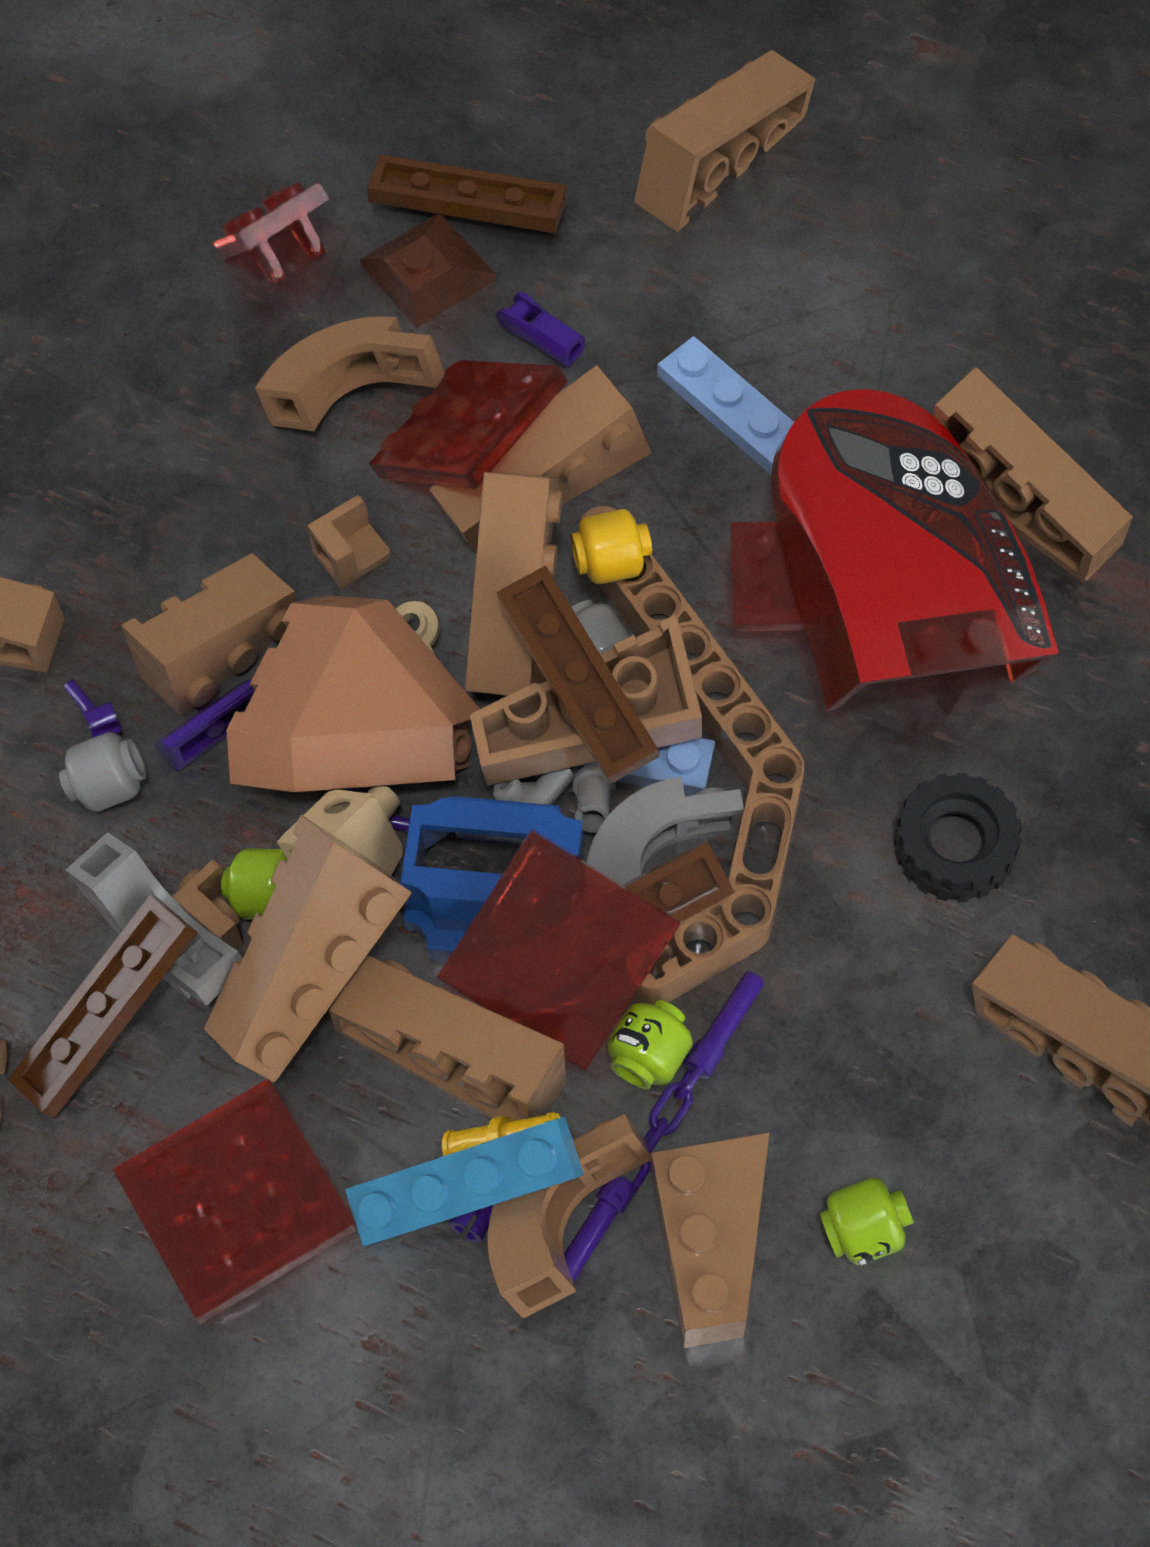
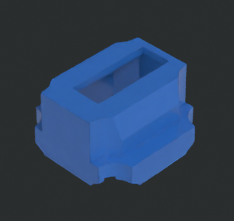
(449, 899)

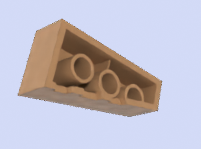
(719, 135)
(578, 438)
(512, 543)
(534, 735)
(450, 1041)

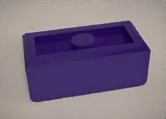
(204, 728)

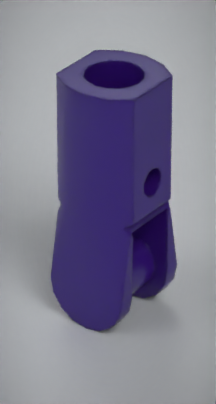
(543, 332)

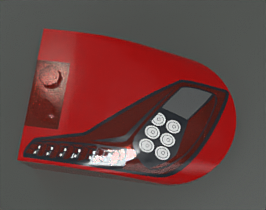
(900, 549)

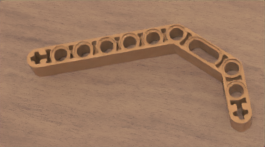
(750, 762)

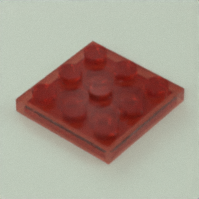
(467, 423)
(558, 947)
(234, 1201)

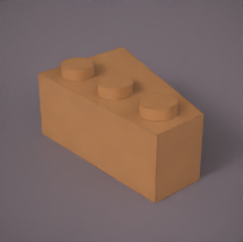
(211, 634)
(709, 1229)

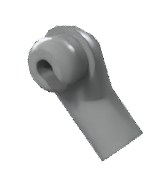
(543, 791)

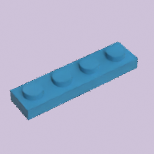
(464, 1181)

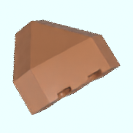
(349, 704)

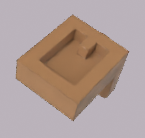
(200, 898)

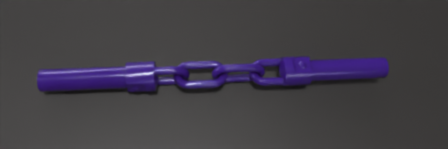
(701, 1062)

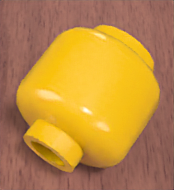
(610, 546)

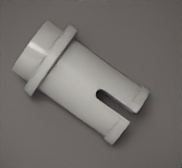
(592, 797)

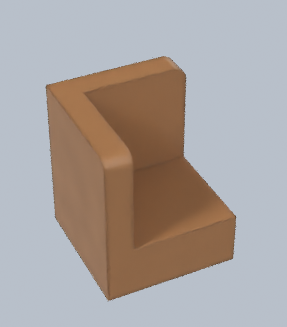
(347, 542)

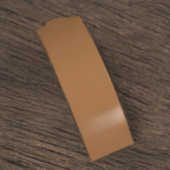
(340, 359)
(530, 1229)

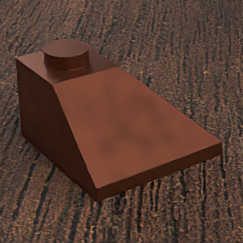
(428, 270)

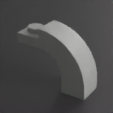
(658, 818)
(119, 884)

